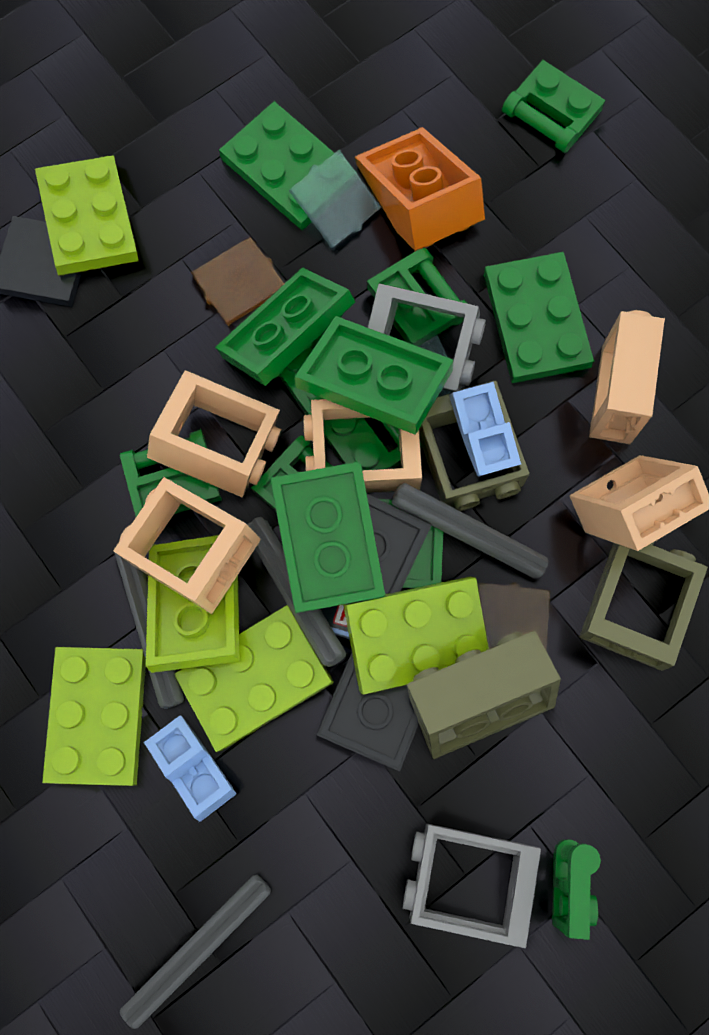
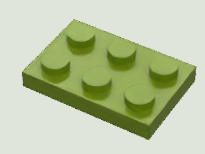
(86, 215)
(180, 631)
(414, 632)
(272, 677)
(95, 716)

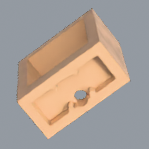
(627, 377)
(199, 461)
(375, 480)
(644, 503)
(219, 565)

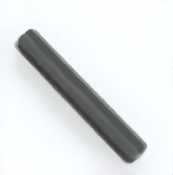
(469, 530)
(136, 587)
(311, 622)
(194, 952)

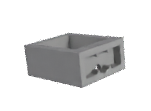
(471, 333)
(519, 896)

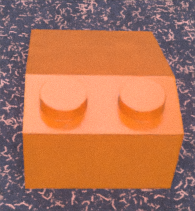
(423, 188)

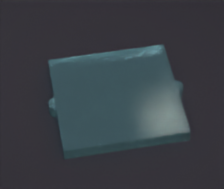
(335, 198)

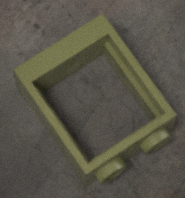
(467, 496)
(629, 642)

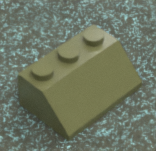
(484, 692)

